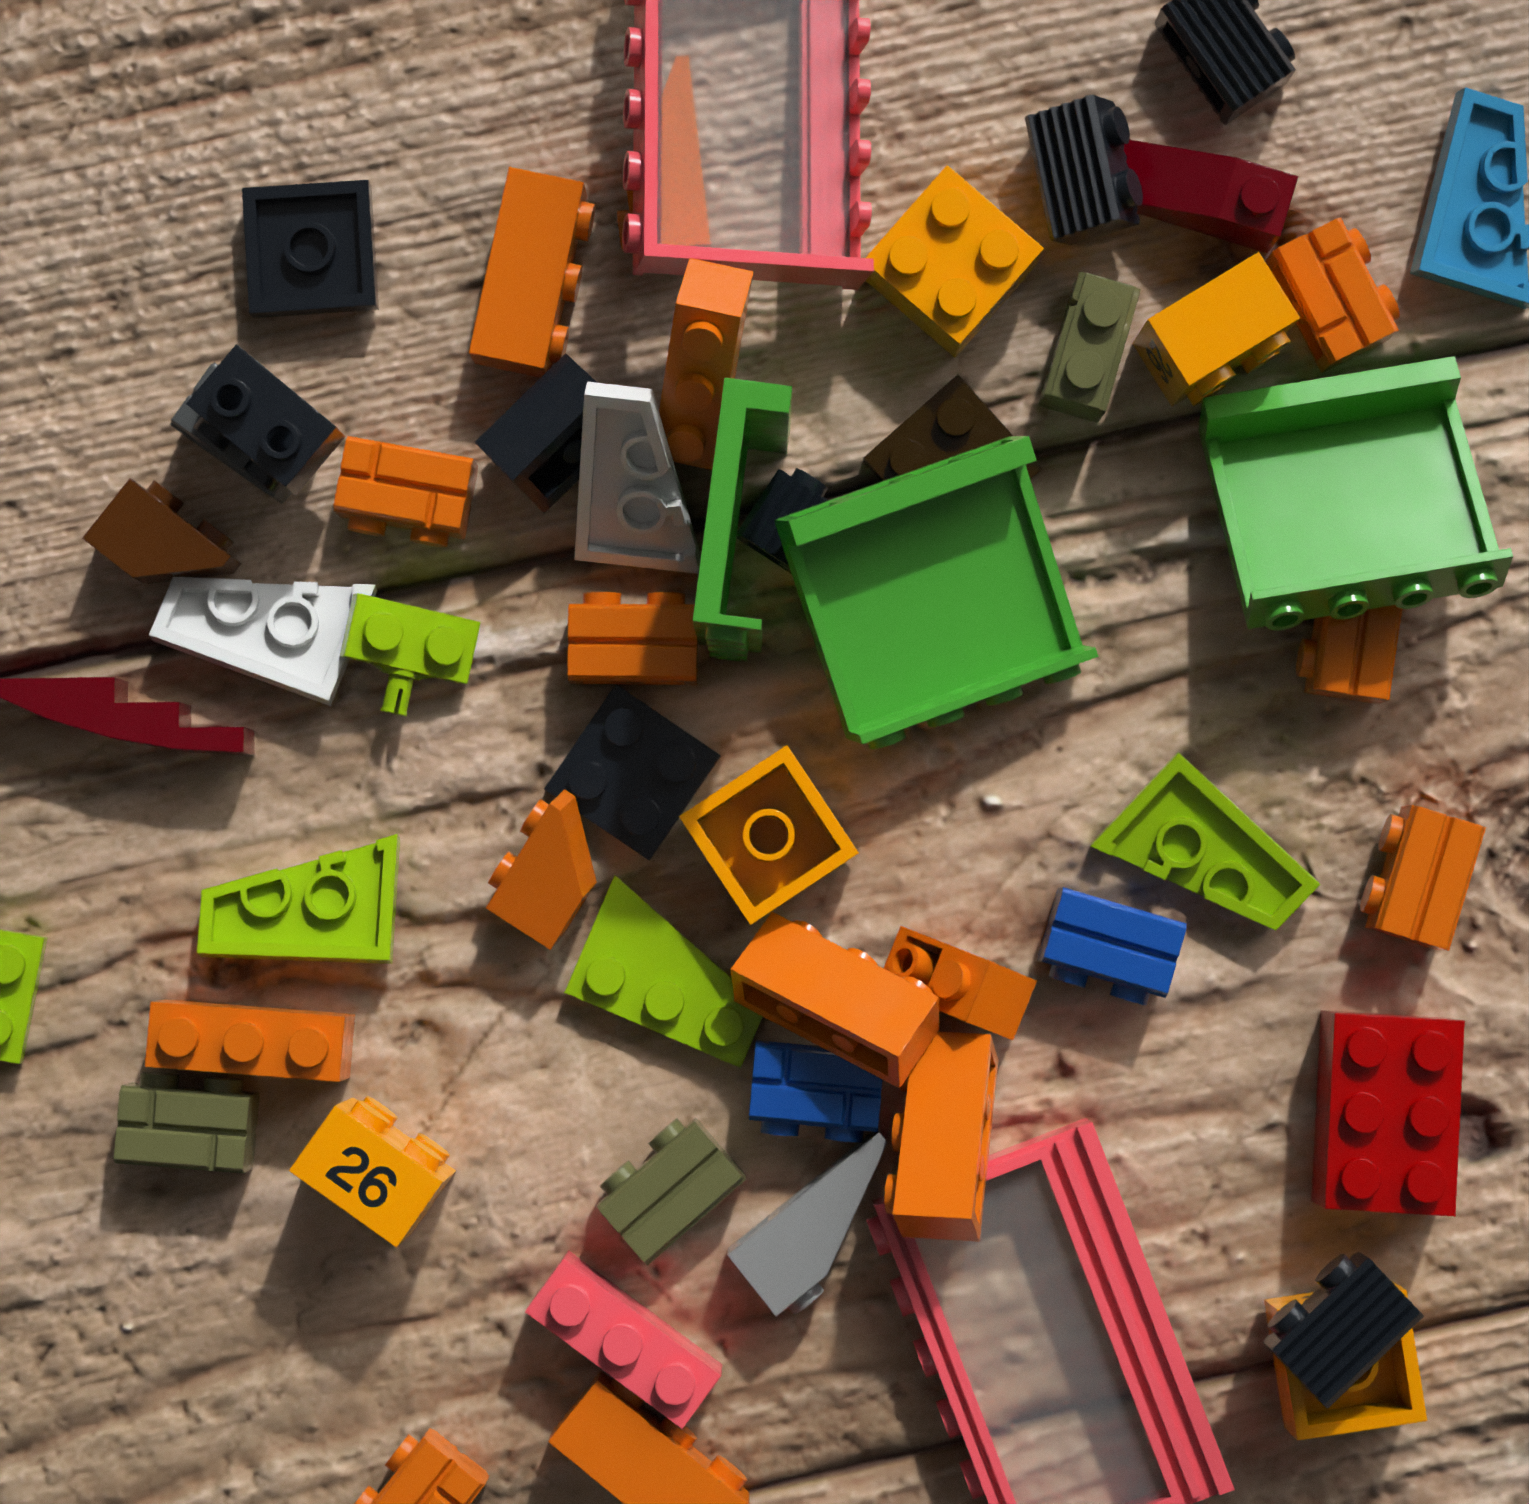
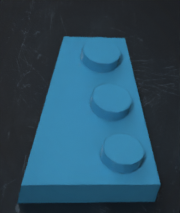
(1475, 209)

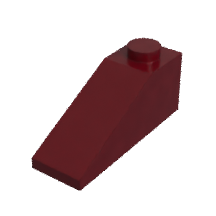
(1212, 193)

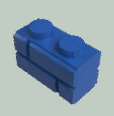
(1111, 944)
(812, 1088)

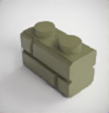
(1089, 347)
(187, 1125)
(670, 1189)

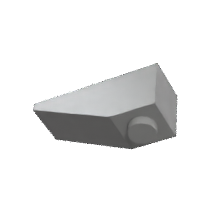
(801, 1238)

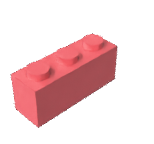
(625, 1339)

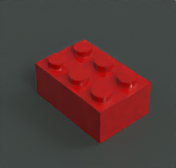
(1388, 1113)

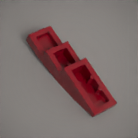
(104, 709)

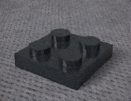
(310, 248)
(633, 772)

